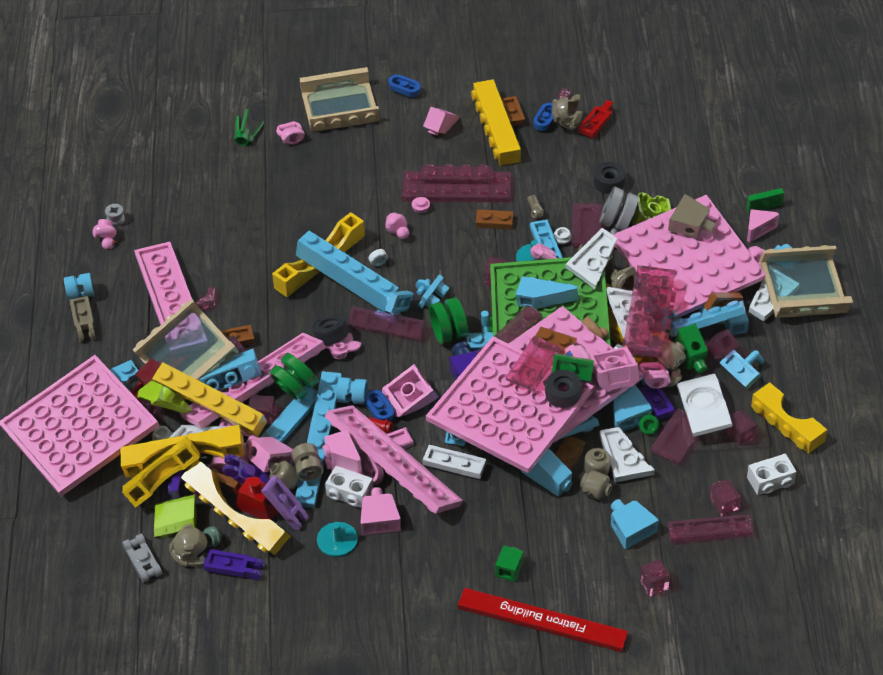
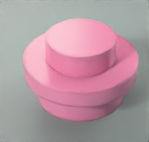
(420, 205)

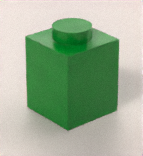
(509, 563)

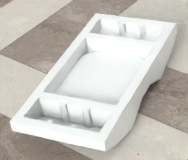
(704, 405)

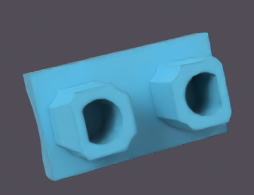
(428, 290)

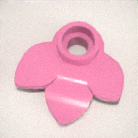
(340, 349)

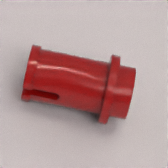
(386, 426)

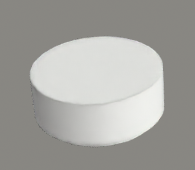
(378, 257)

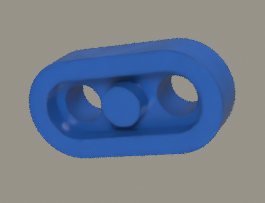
(404, 85)
(544, 118)
(381, 407)

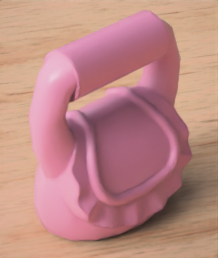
(291, 132)
(542, 252)
(655, 374)

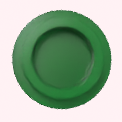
(648, 424)

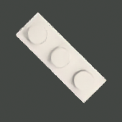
(454, 461)

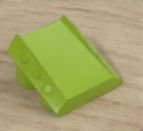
(649, 207)
(163, 397)
(173, 515)

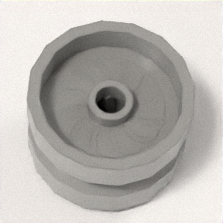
(617, 209)

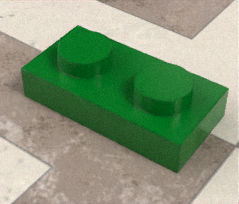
(765, 200)
(579, 366)

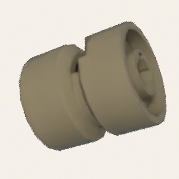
(307, 462)

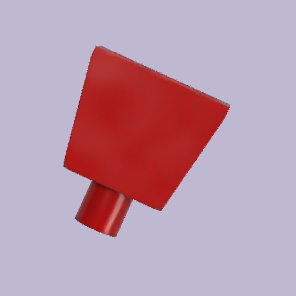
(253, 501)

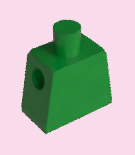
(695, 348)

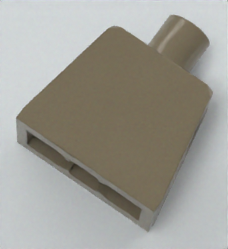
(690, 218)

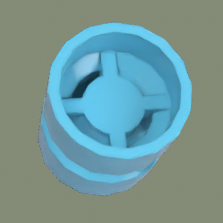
(71, 286)
(351, 390)

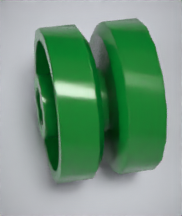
(448, 320)
(293, 377)

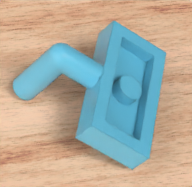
(398, 302)
(478, 340)
(741, 368)
(125, 373)

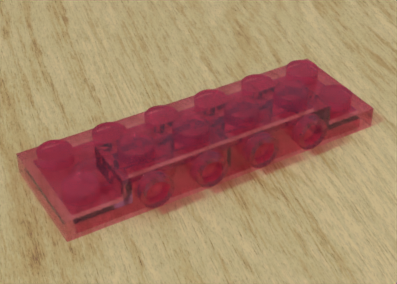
(457, 184)
(650, 311)

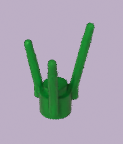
(243, 135)

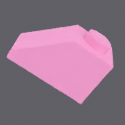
(439, 121)

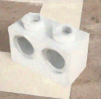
(771, 474)
(348, 486)

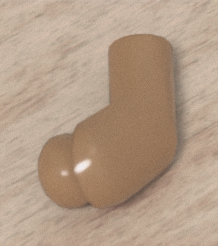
(592, 327)

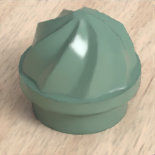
(213, 536)

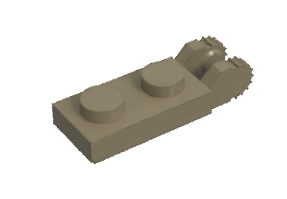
(82, 317)

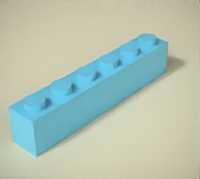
(345, 270)

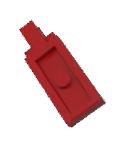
(596, 120)

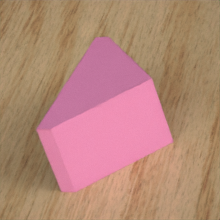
(761, 223)

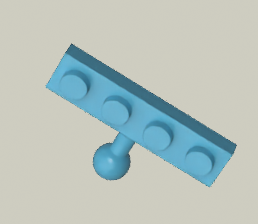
(709, 317)

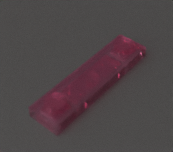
(386, 323)
(518, 325)
(709, 528)

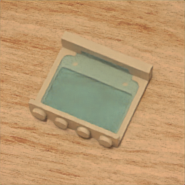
(339, 99)
(803, 281)
(187, 343)

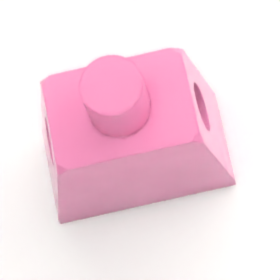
(267, 451)
(379, 513)

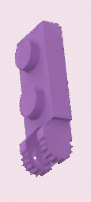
(285, 502)

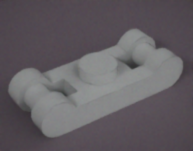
(142, 558)

